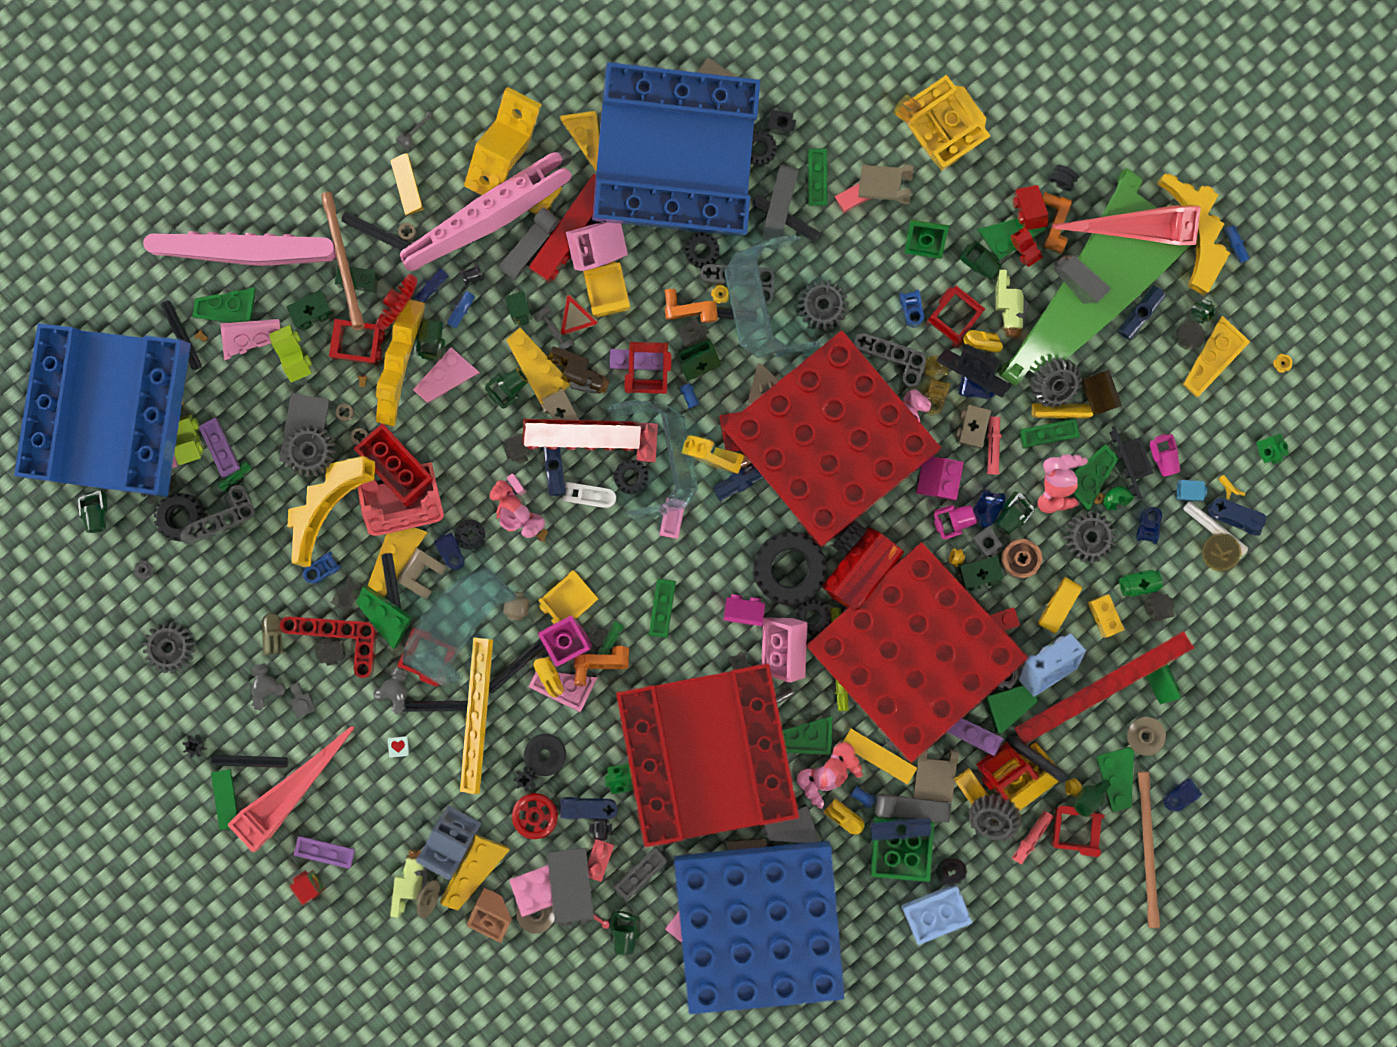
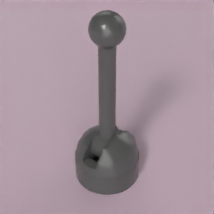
(405, 139)

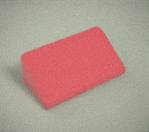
(849, 199)

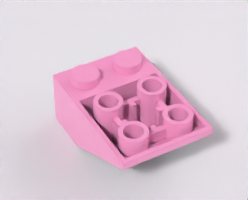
(596, 245)

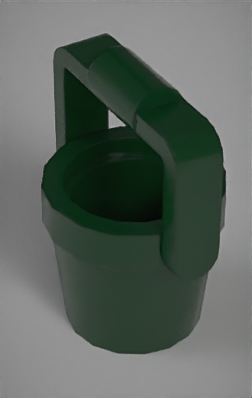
(985, 264)
(430, 333)
(510, 384)
(93, 515)
(1011, 517)
(1091, 798)
(624, 934)

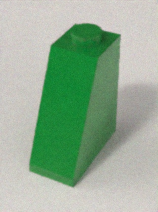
(1009, 706)

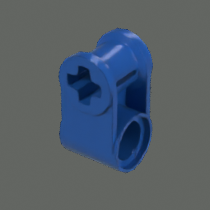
(912, 304)
(322, 568)

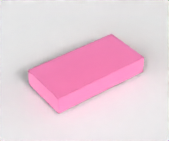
(513, 480)
(671, 523)

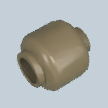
(517, 608)

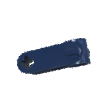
(1237, 516)
(586, 808)

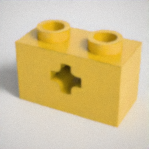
(1105, 616)

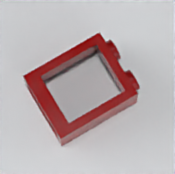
(337, 340)

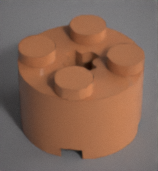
(1025, 548)

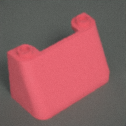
(387, 514)

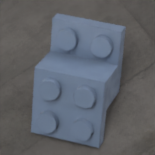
(448, 842)

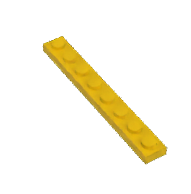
(476, 715)

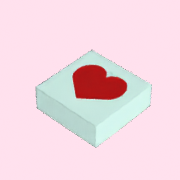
(398, 746)

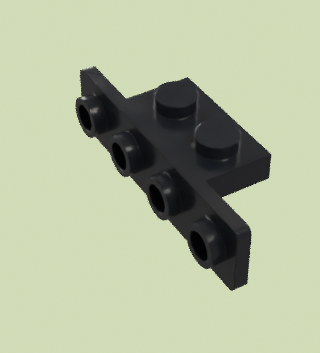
(977, 368)
(1134, 458)

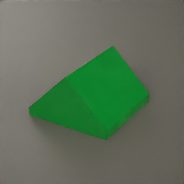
(926, 239)
(1164, 685)

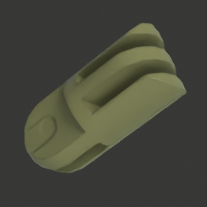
(271, 634)

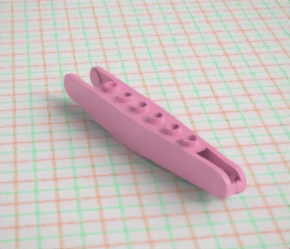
(488, 212)
(242, 249)

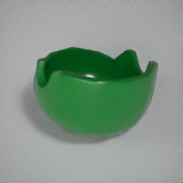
(1117, 495)

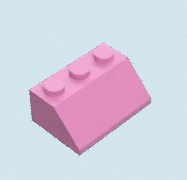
(785, 647)

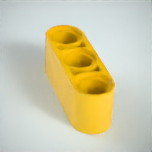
(1059, 605)

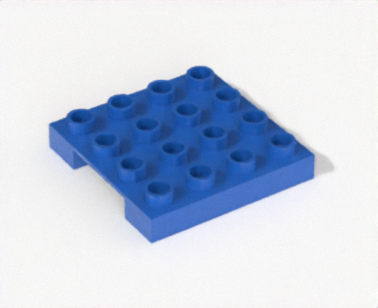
(675, 149)
(102, 409)
(759, 927)

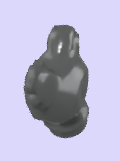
(264, 686)
(393, 690)

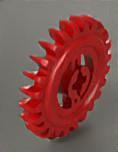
(396, 302)

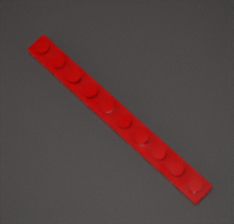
(1104, 687)

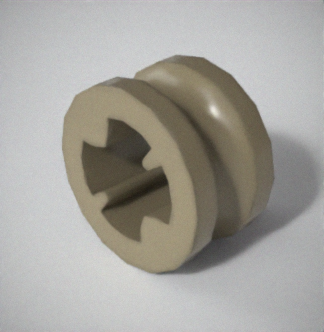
(411, 236)
(344, 418)
(354, 433)

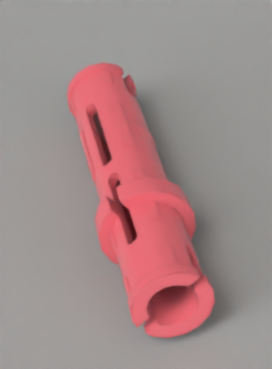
(993, 445)
(1027, 845)

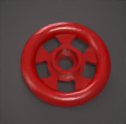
(522, 805)

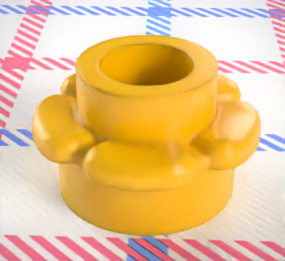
(715, 294)
(1287, 363)
(956, 557)
(1072, 787)

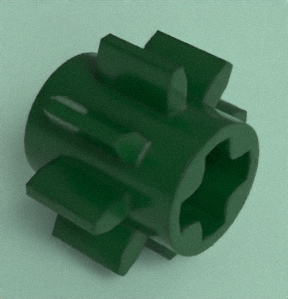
(1203, 311)

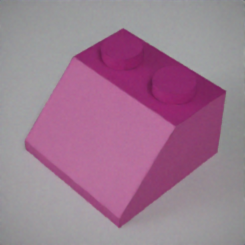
(940, 478)
(744, 611)
(565, 640)

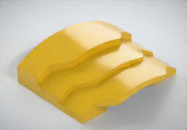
(947, 122)

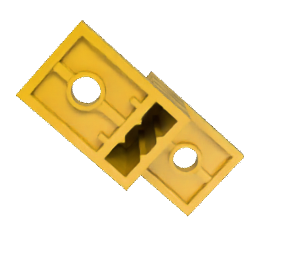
(502, 142)

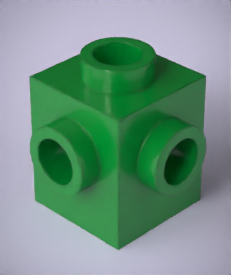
(1273, 449)
(619, 779)

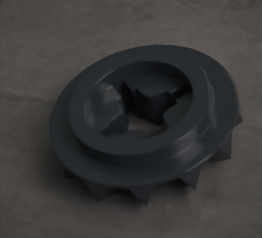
(476, 541)
(949, 865)

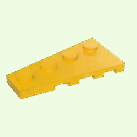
(1216, 355)
(540, 372)
(402, 546)
(473, 869)

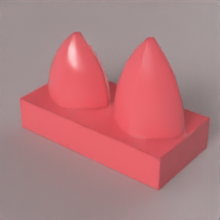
(648, 442)
(599, 859)

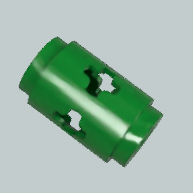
(1130, 583)

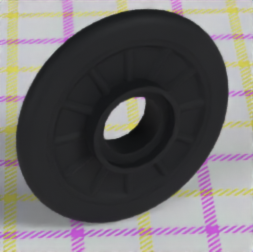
(554, 746)

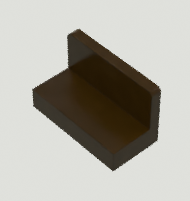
(1101, 392)

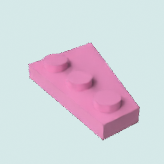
(242, 336)
(445, 375)
(573, 695)

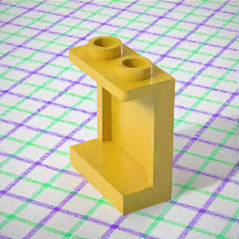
(606, 289)
(722, 459)
(568, 598)

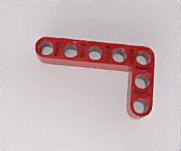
(338, 631)

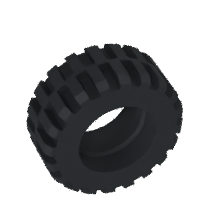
(816, 568)

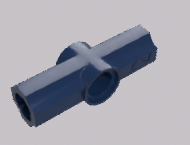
(1148, 304)
(554, 478)
(737, 482)
(887, 829)

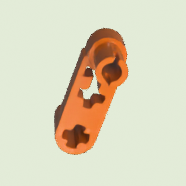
(1054, 240)
(706, 309)
(618, 660)

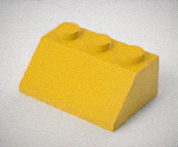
(1024, 788)

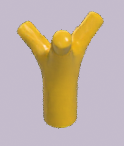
(1229, 487)

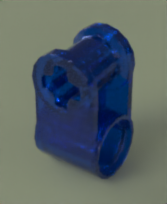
(971, 389)
(988, 507)
(1148, 526)
(448, 549)
(1185, 794)

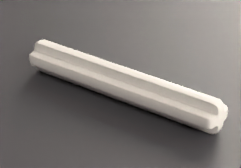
(1209, 523)

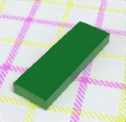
(817, 177)
(1049, 433)
(662, 608)
(224, 797)

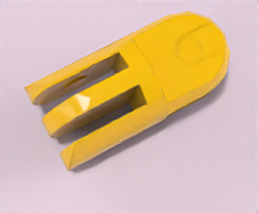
(983, 341)
(549, 676)
(845, 817)

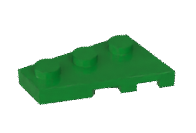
(999, 236)
(226, 307)
(1093, 475)
(384, 615)
(810, 737)
(1118, 770)

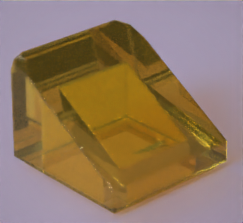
(906, 108)
(934, 368)

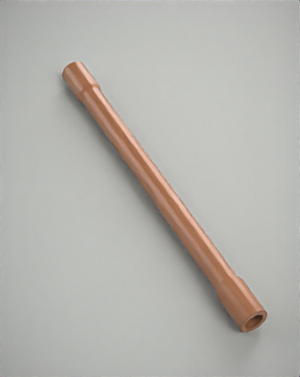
(355, 313)
(1152, 911)

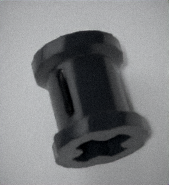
(471, 275)

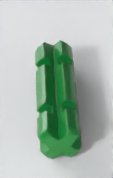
(231, 479)
(611, 638)

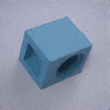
(1191, 490)

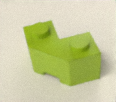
(291, 354)
(188, 441)

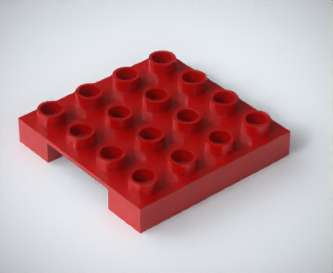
(831, 438)
(917, 652)
(707, 755)

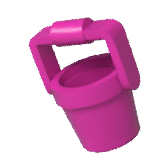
(1166, 460)
(961, 518)

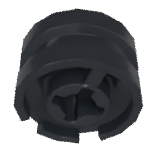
(1064, 177)

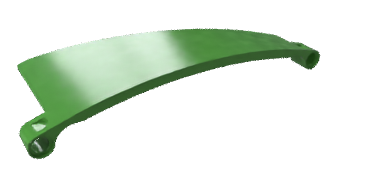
(1120, 262)

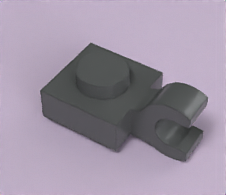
(302, 702)

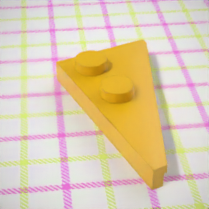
(585, 132)

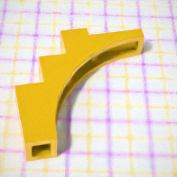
(1209, 256)
(396, 360)
(321, 498)

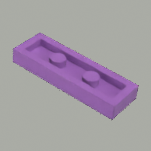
(642, 361)
(219, 447)
(976, 736)
(324, 852)

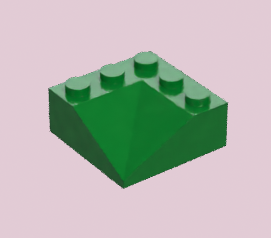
(902, 858)

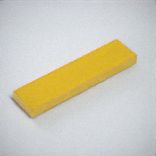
(880, 756)

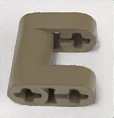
(414, 568)

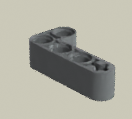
(780, 202)
(530, 244)
(768, 287)
(890, 347)
(216, 520)
(911, 807)

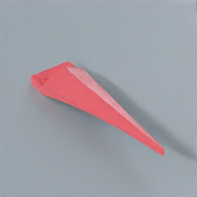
(1166, 225)
(266, 814)

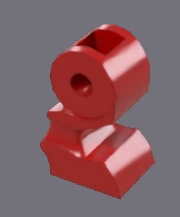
(1026, 246)

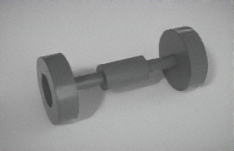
(542, 314)

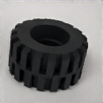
(166, 509)

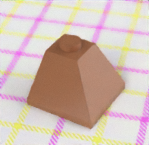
(490, 916)

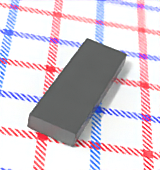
(641, 873)

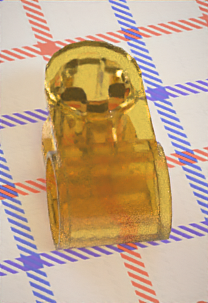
(937, 393)

